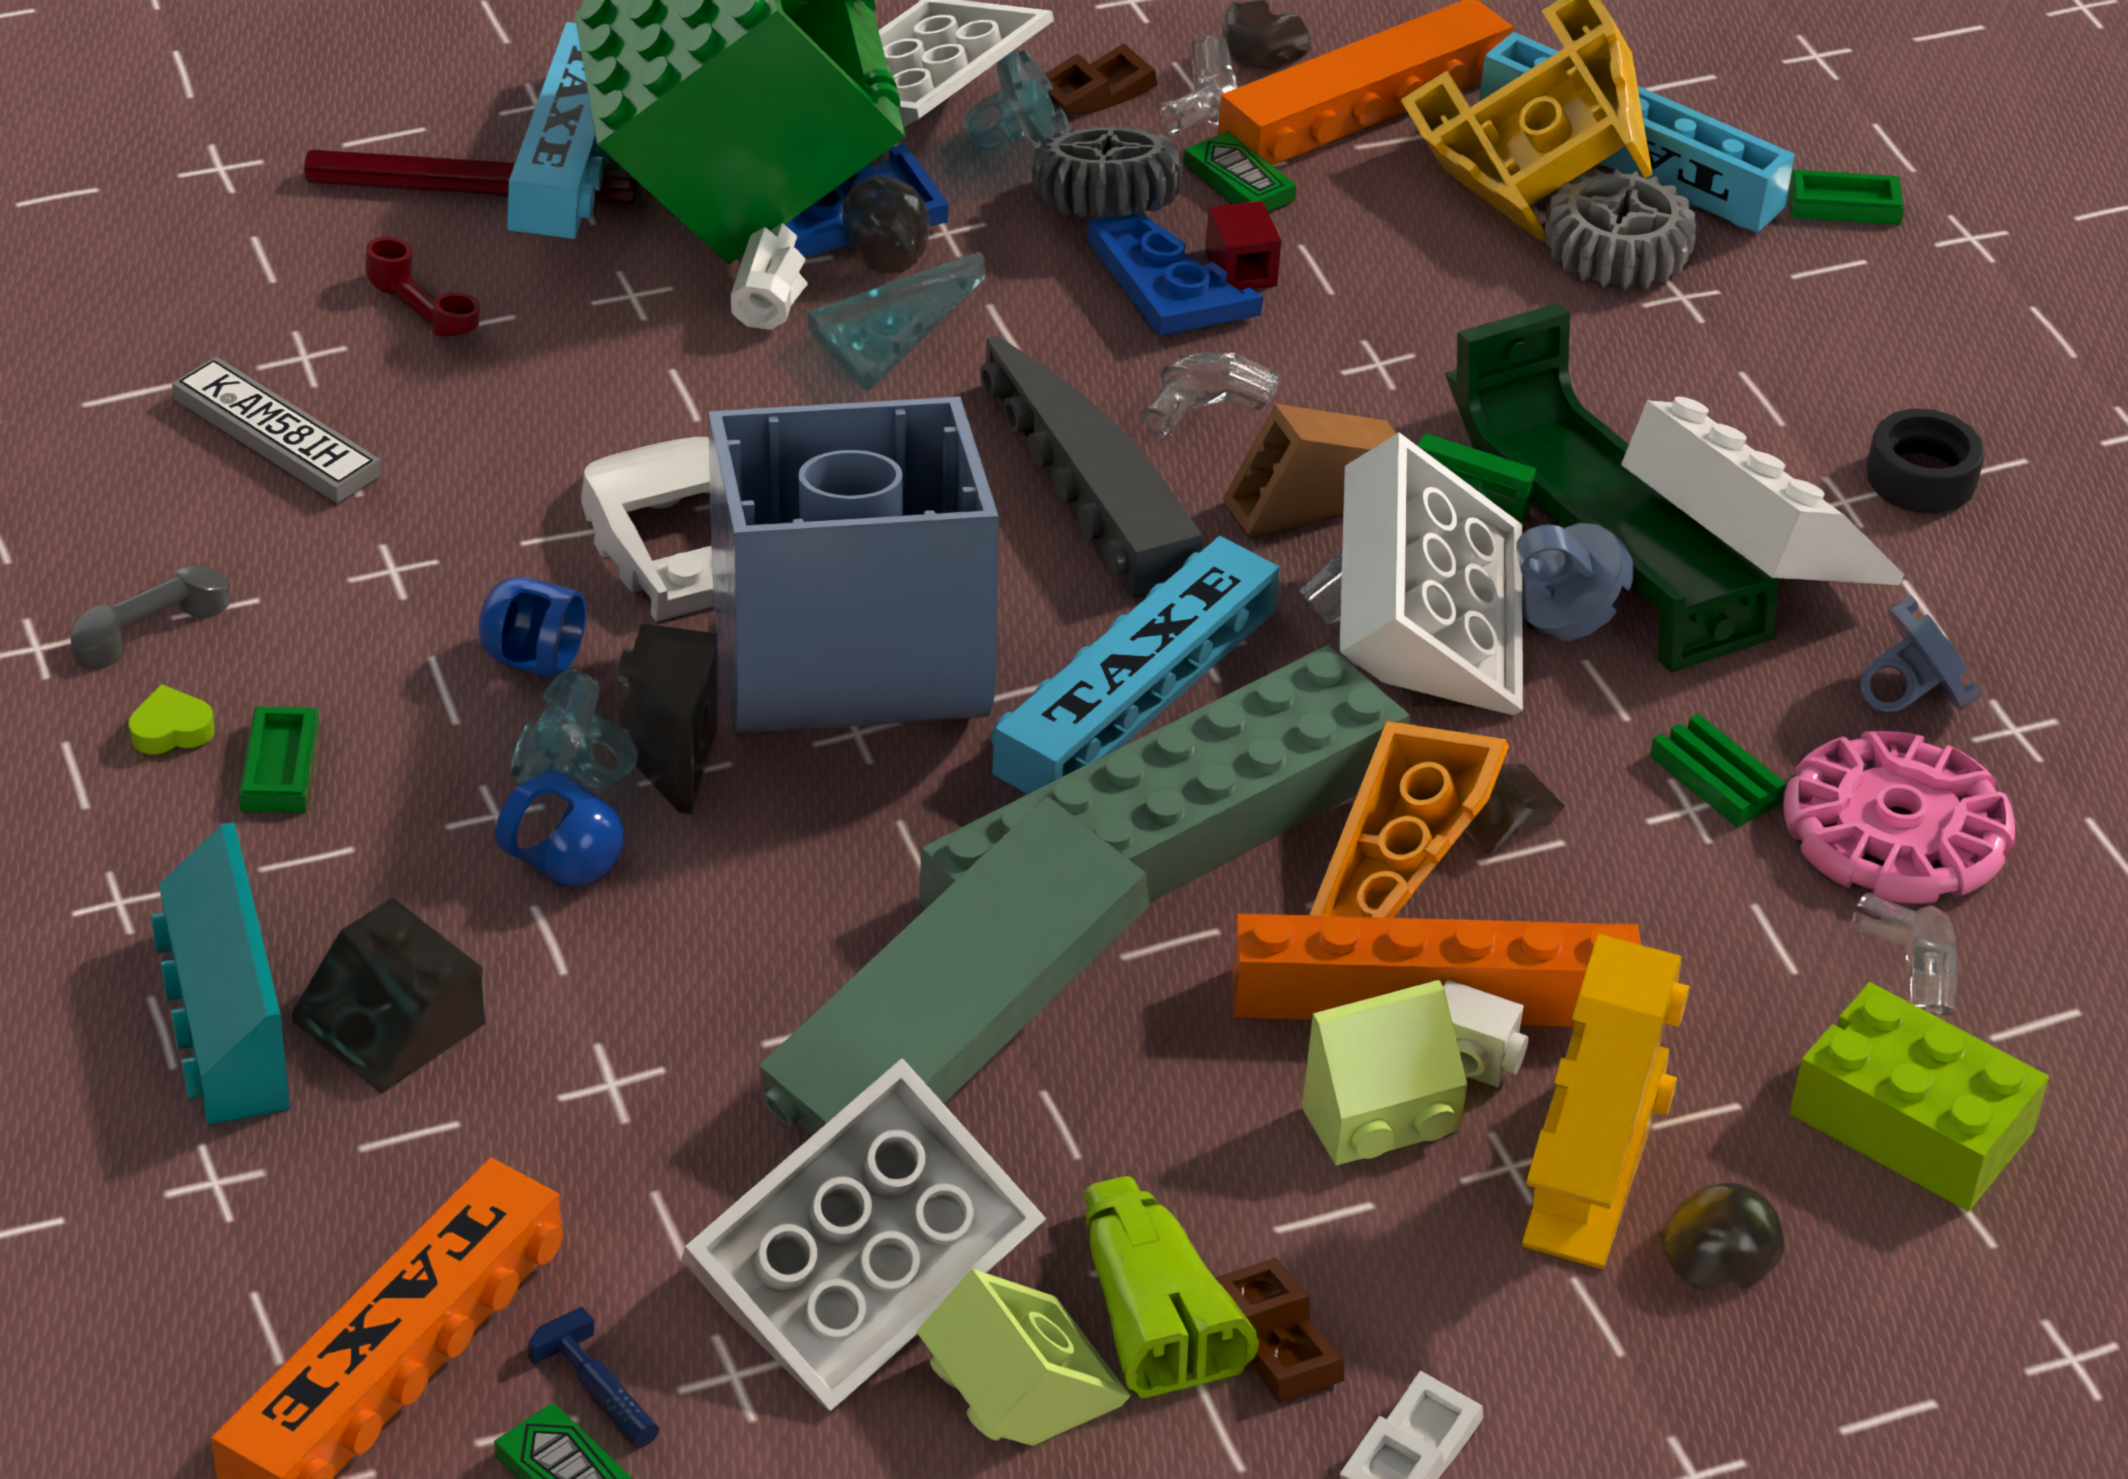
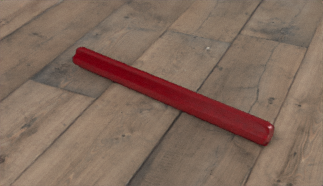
(438, 174)

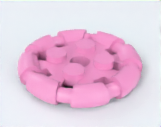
(1909, 774)

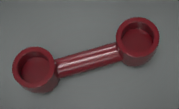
(389, 270)

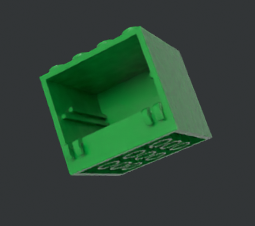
(738, 104)

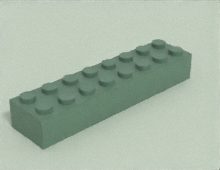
(1208, 779)

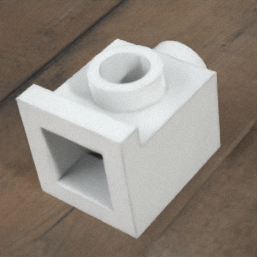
(1486, 1033)

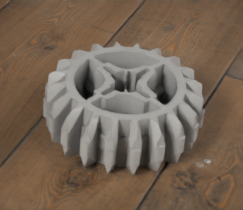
(1620, 229)

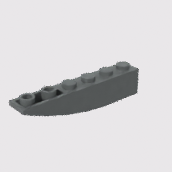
(1093, 470)

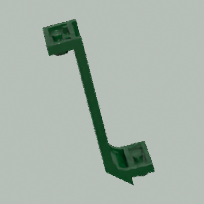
(1523, 408)

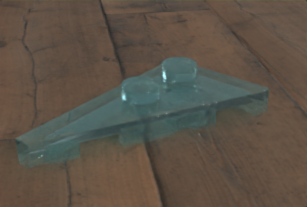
(882, 325)

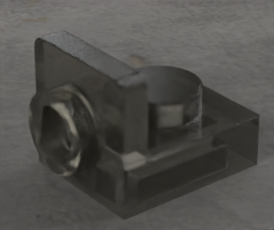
(1515, 802)

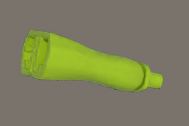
(1163, 1303)

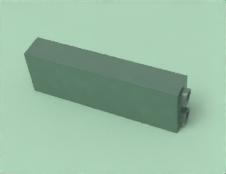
(963, 970)

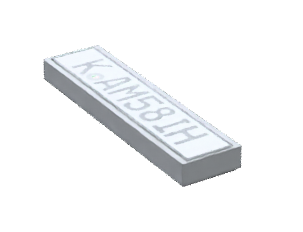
(277, 429)

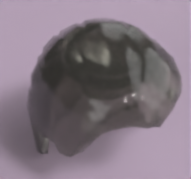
(1264, 40)
(886, 223)
(1723, 1236)

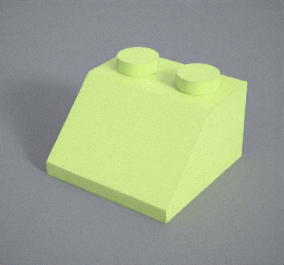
(1384, 1073)
(1018, 1360)

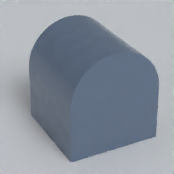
(852, 565)

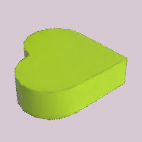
(170, 720)

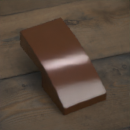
(1101, 84)
(1291, 1349)

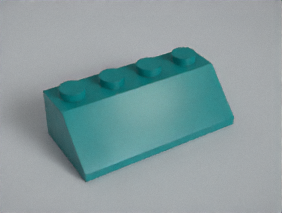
(222, 984)

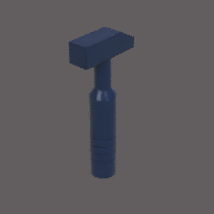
(563, 1336)

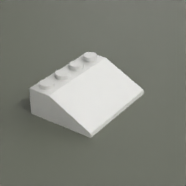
(948, 44)
(1749, 498)
(1430, 580)
(861, 1235)

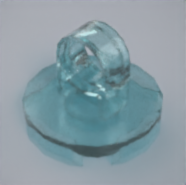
(1020, 107)
(566, 734)

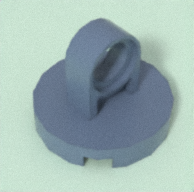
(1571, 578)
(1923, 659)

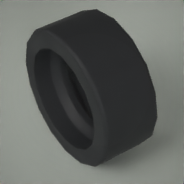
(1920, 487)

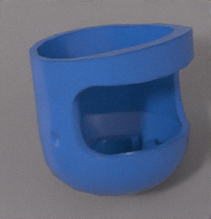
(533, 625)
(580, 846)

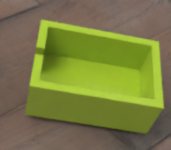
(1918, 1095)

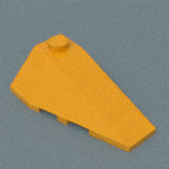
(1407, 816)

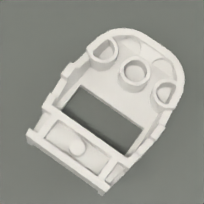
(655, 479)

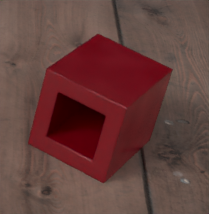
(1244, 244)

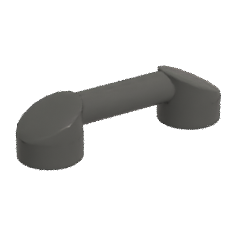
(97, 632)

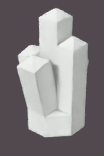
(768, 279)

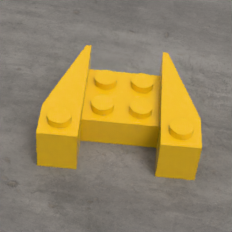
(1544, 122)
(1604, 1100)

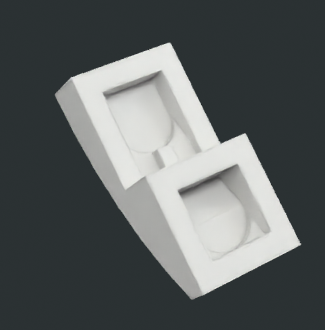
(1418, 1436)

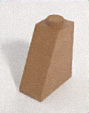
(1299, 467)

